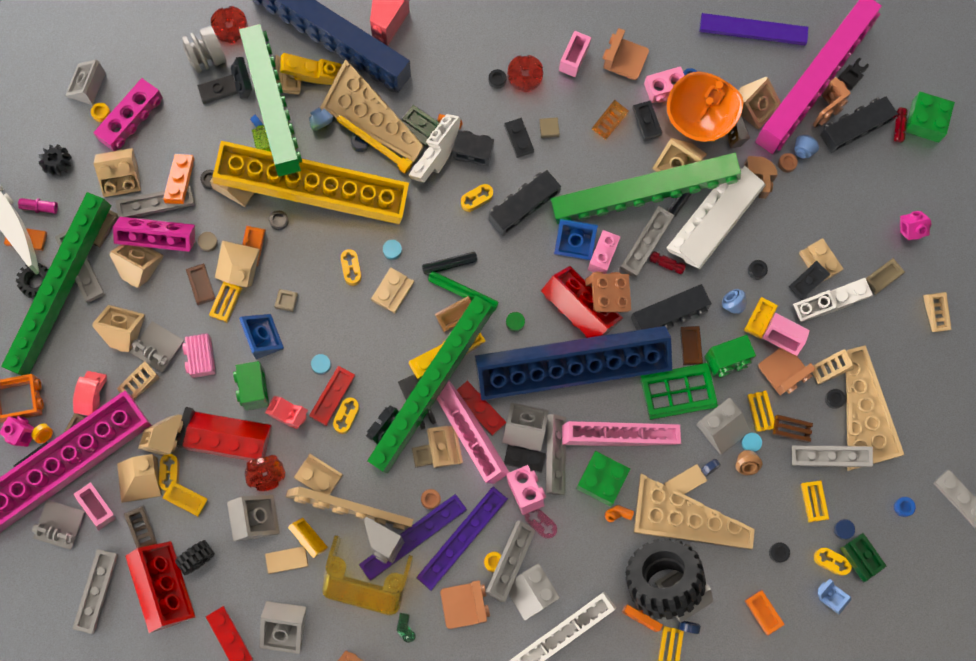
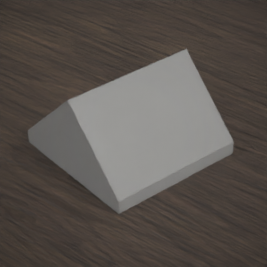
(86, 82)

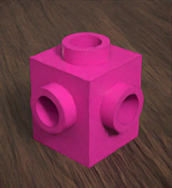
(915, 225)
(17, 431)

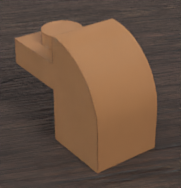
(764, 170)

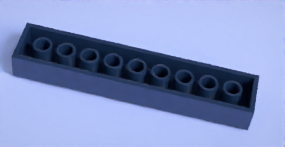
(343, 38)
(574, 362)

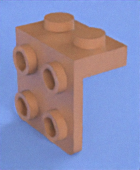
(624, 56)
(836, 96)
(610, 291)
(785, 371)
(464, 605)

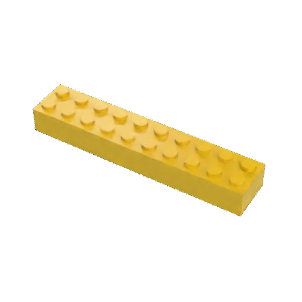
(314, 185)

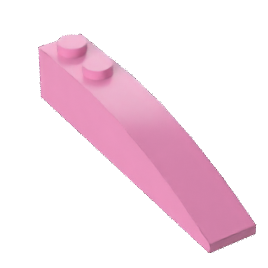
(620, 434)
(472, 435)

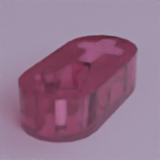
(538, 527)

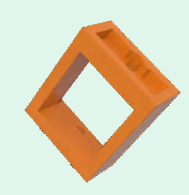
(35, 384)

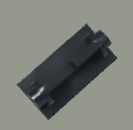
(377, 430)

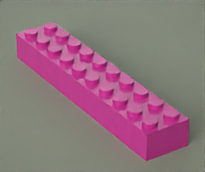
(818, 75)
(69, 457)

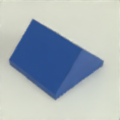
(575, 239)
(261, 334)

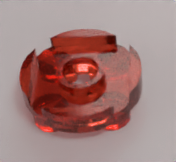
(232, 33)
(524, 63)
(269, 464)

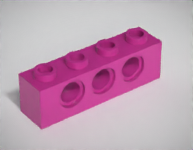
(128, 105)
(154, 234)

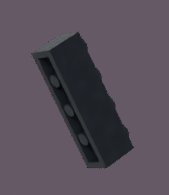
(858, 124)
(524, 202)
(673, 309)

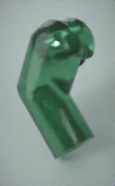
(404, 630)

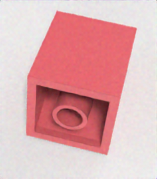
(387, 18)

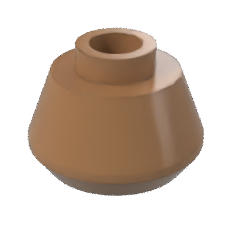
(748, 463)

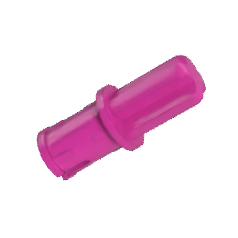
(38, 205)

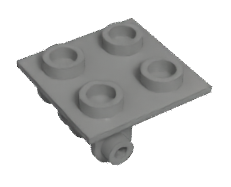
(156, 346)
(58, 524)

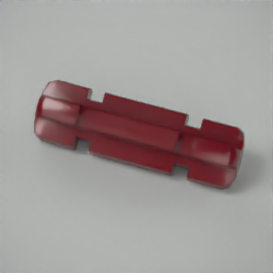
(900, 125)
(667, 262)

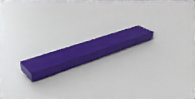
(753, 29)
(417, 534)
(461, 538)

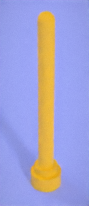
(403, 164)

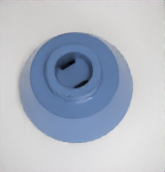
(320, 118)
(806, 146)
(735, 301)

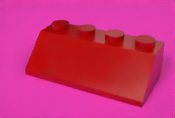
(575, 300)
(227, 436)
(159, 586)

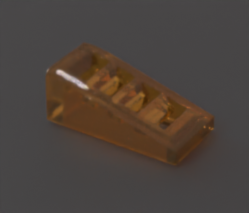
(614, 105)

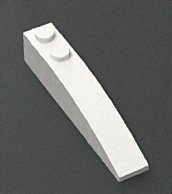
(16, 232)
(567, 630)

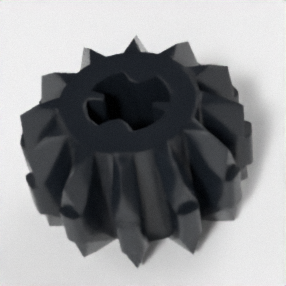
(62, 160)

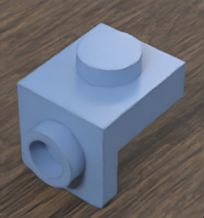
(833, 596)

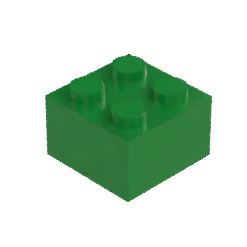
(929, 117)
(730, 356)
(252, 385)
(603, 478)

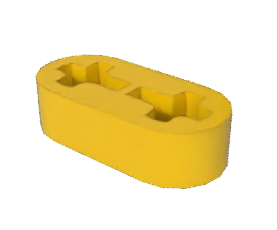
(474, 194)
(346, 267)
(349, 418)
(163, 470)
(829, 565)

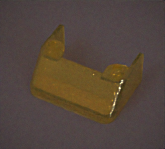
(377, 598)

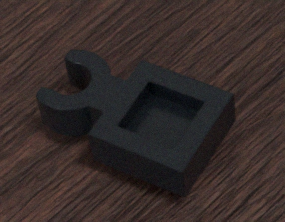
(853, 74)

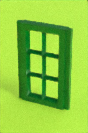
(683, 408)

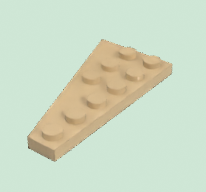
(363, 107)
(867, 411)
(343, 506)
(677, 516)

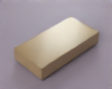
(687, 480)
(286, 560)

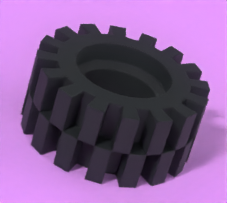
(23, 281)
(194, 557)

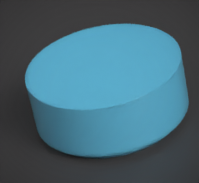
(392, 249)
(320, 364)
(751, 442)

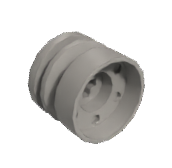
(204, 49)

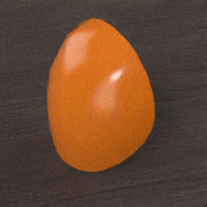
(704, 106)

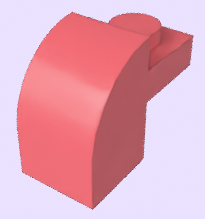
(87, 393)
(286, 412)

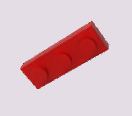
(332, 395)
(482, 410)
(228, 635)

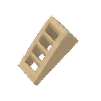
(943, 303)
(828, 361)
(133, 377)

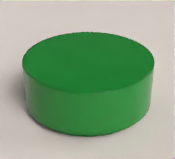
(515, 321)

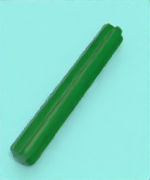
(458, 288)

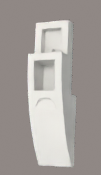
(440, 146)
(832, 300)

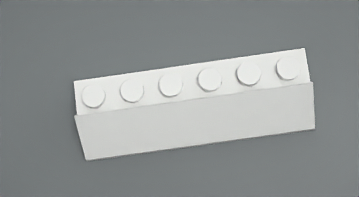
(715, 219)

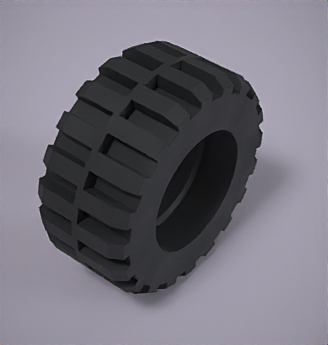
(670, 600)

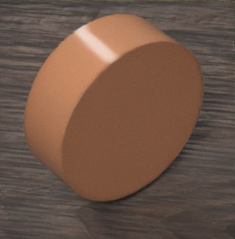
(787, 162)
(430, 499)

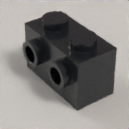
(473, 148)

